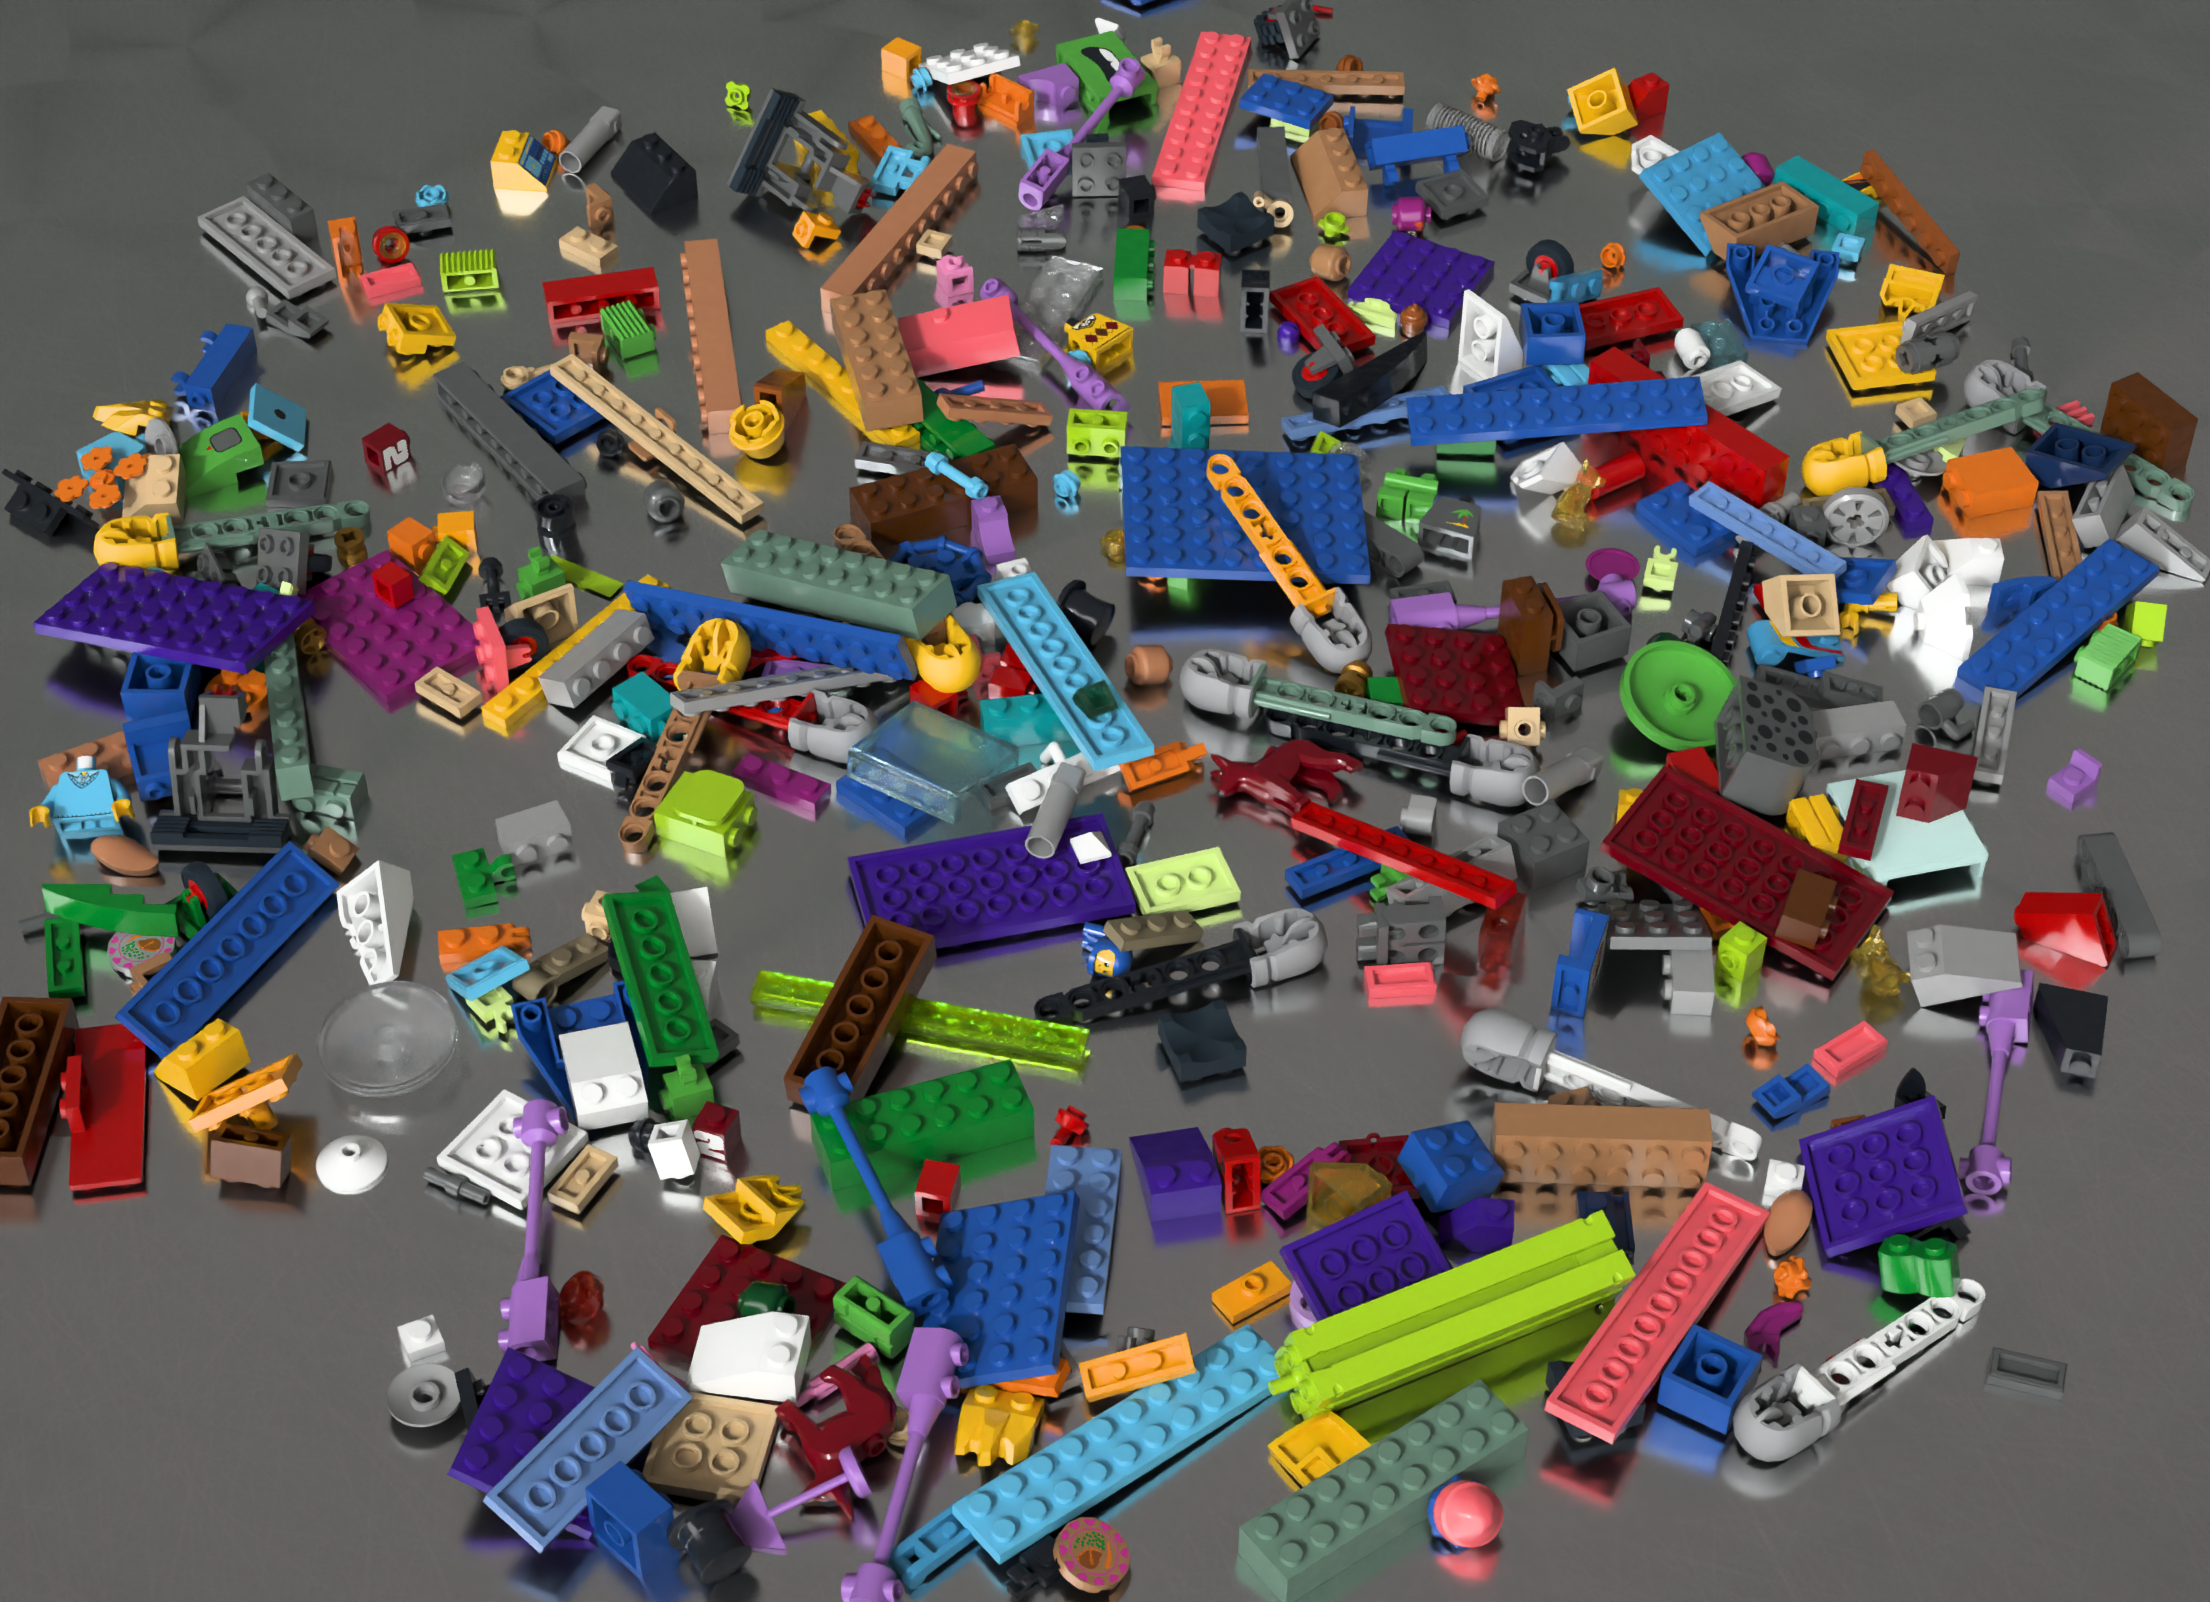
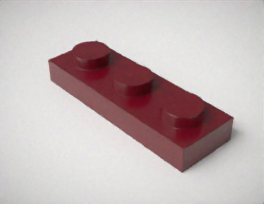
(1863, 819)

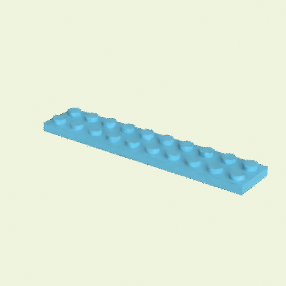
(1060, 666)
(1117, 1446)

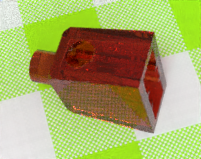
(1500, 940)

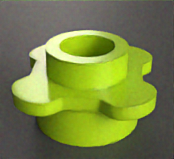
(744, 92)
(1334, 224)

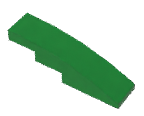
(100, 908)

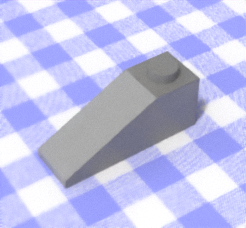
(2162, 546)

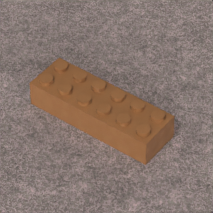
(876, 360)
(1602, 1144)

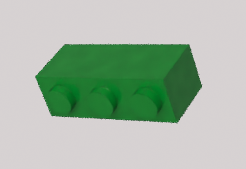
(1133, 264)

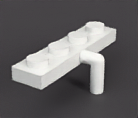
(1030, 790)

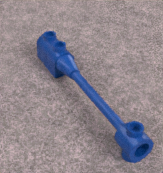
(904, 1252)

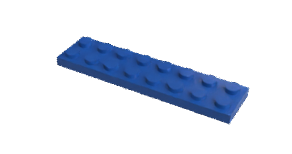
(2059, 620)
(227, 951)

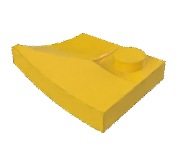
(1317, 1447)

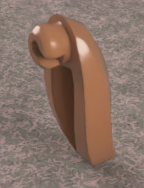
(124, 855)
(1787, 1221)

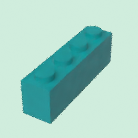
(1836, 200)
(1022, 720)

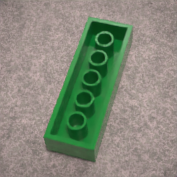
(928, 1122)

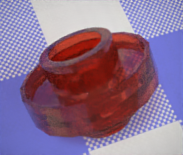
(581, 1298)

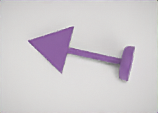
(756, 1521)

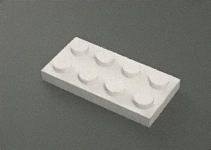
(1736, 388)

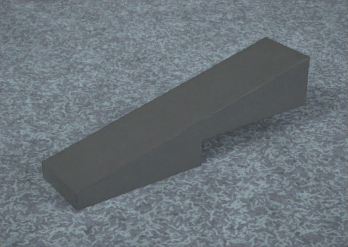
(1827, 692)

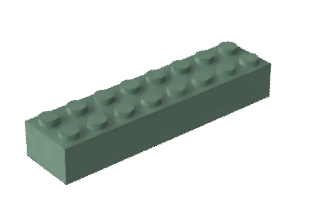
(839, 584)
(1379, 1492)

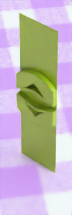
(587, 578)

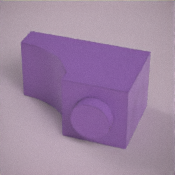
(1052, 84)
(992, 530)

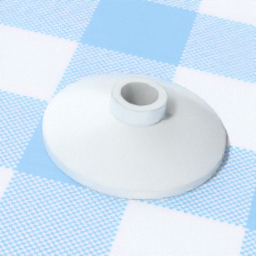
(351, 1163)

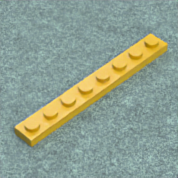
(831, 377)
(526, 690)

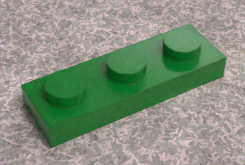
(64, 958)

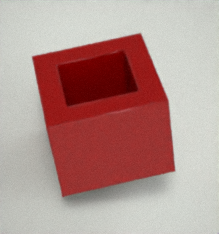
(393, 584)

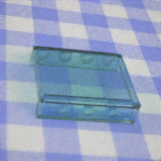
(929, 760)

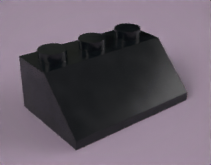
(655, 174)

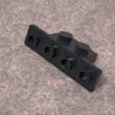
(39, 508)

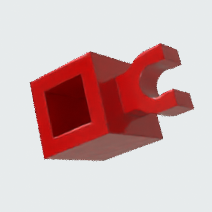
(942, 702)

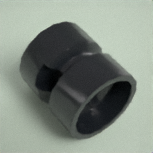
(556, 522)

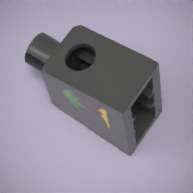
(1451, 526)

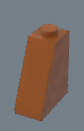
(783, 389)

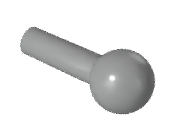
(258, 298)

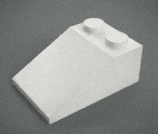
(1487, 339)
(604, 1076)
(752, 1357)

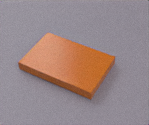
(1226, 400)

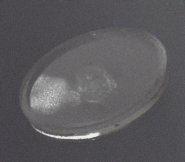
(387, 1039)

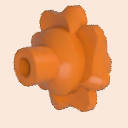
(1485, 86)
(1791, 1277)

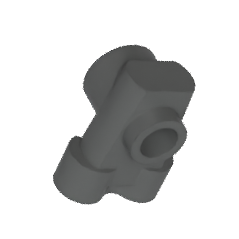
(1699, 627)
(1603, 886)

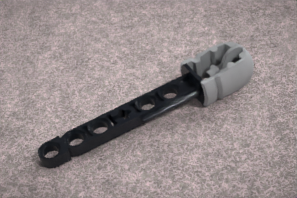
(1486, 770)
(1293, 945)

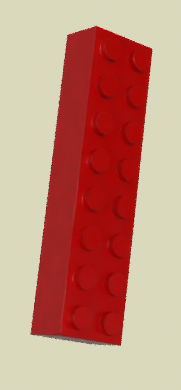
(1711, 452)

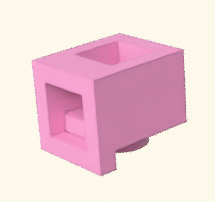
(951, 268)

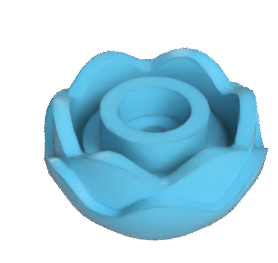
(431, 195)

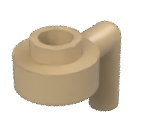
(1261, 199)

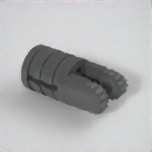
(1039, 239)

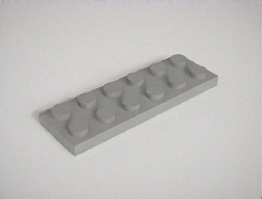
(267, 247)

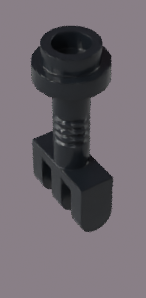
(491, 570)

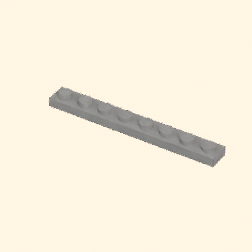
(772, 688)

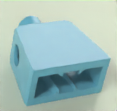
(122, 448)

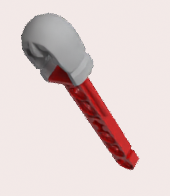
(843, 719)

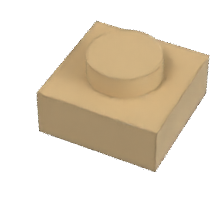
(934, 244)
(1915, 412)

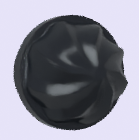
(640, 1134)

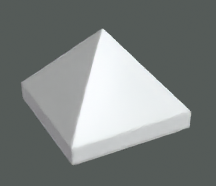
(1105, 26)
(1090, 847)

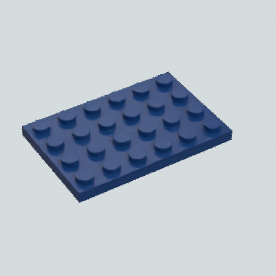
(1007, 1285)

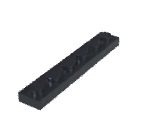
(1734, 602)

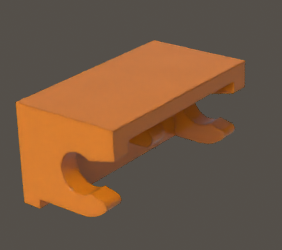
(1007, 100)
(345, 247)

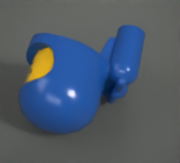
(1105, 955)

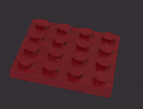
(1454, 673)
(716, 1287)

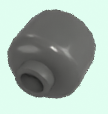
(663, 500)

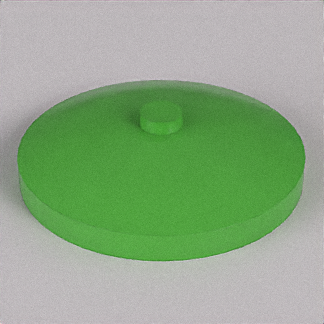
(1675, 694)

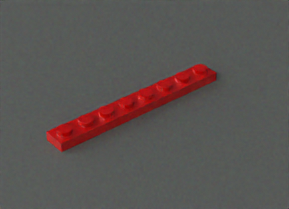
(1404, 855)

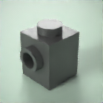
(1809, 522)

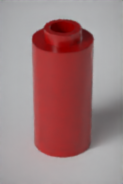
(1619, 473)

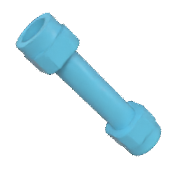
(973, 486)

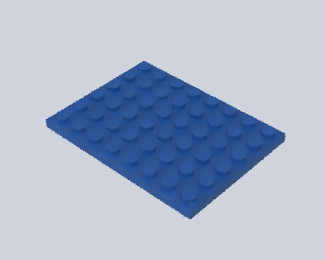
(1185, 530)

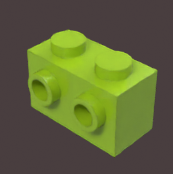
(1096, 432)

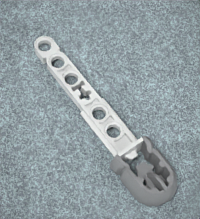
(1517, 1051)
(1777, 1431)

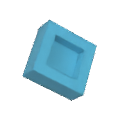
(1849, 247)

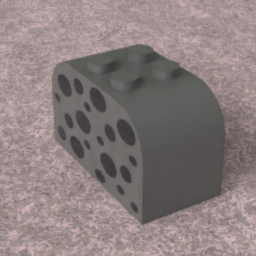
(1763, 746)

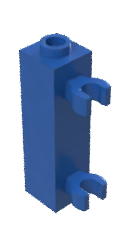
(1417, 148)
(219, 369)

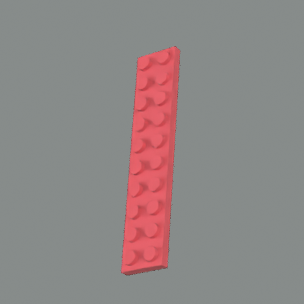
(1201, 111)
(1657, 1313)

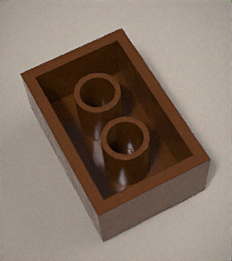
(2151, 420)

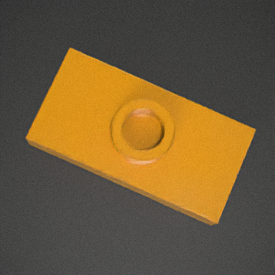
(1251, 1292)

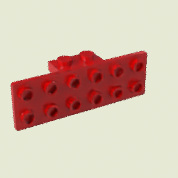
(105, 1107)

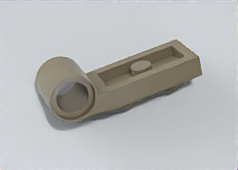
(559, 967)

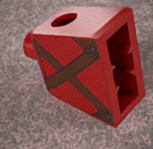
(1237, 1154)

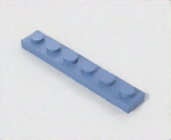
(1303, 425)
(1765, 531)

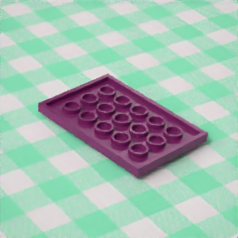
(386, 644)

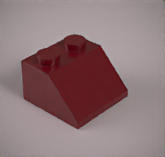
(1935, 783)

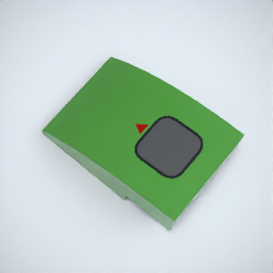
(218, 454)

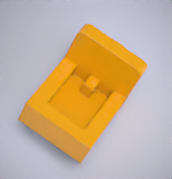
(815, 225)

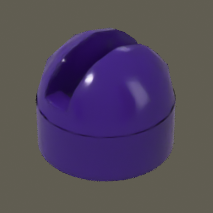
(1288, 333)

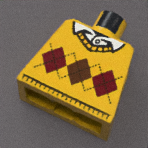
(1100, 338)

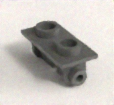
(216, 567)

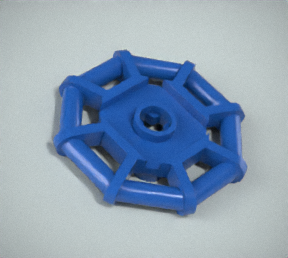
(946, 563)

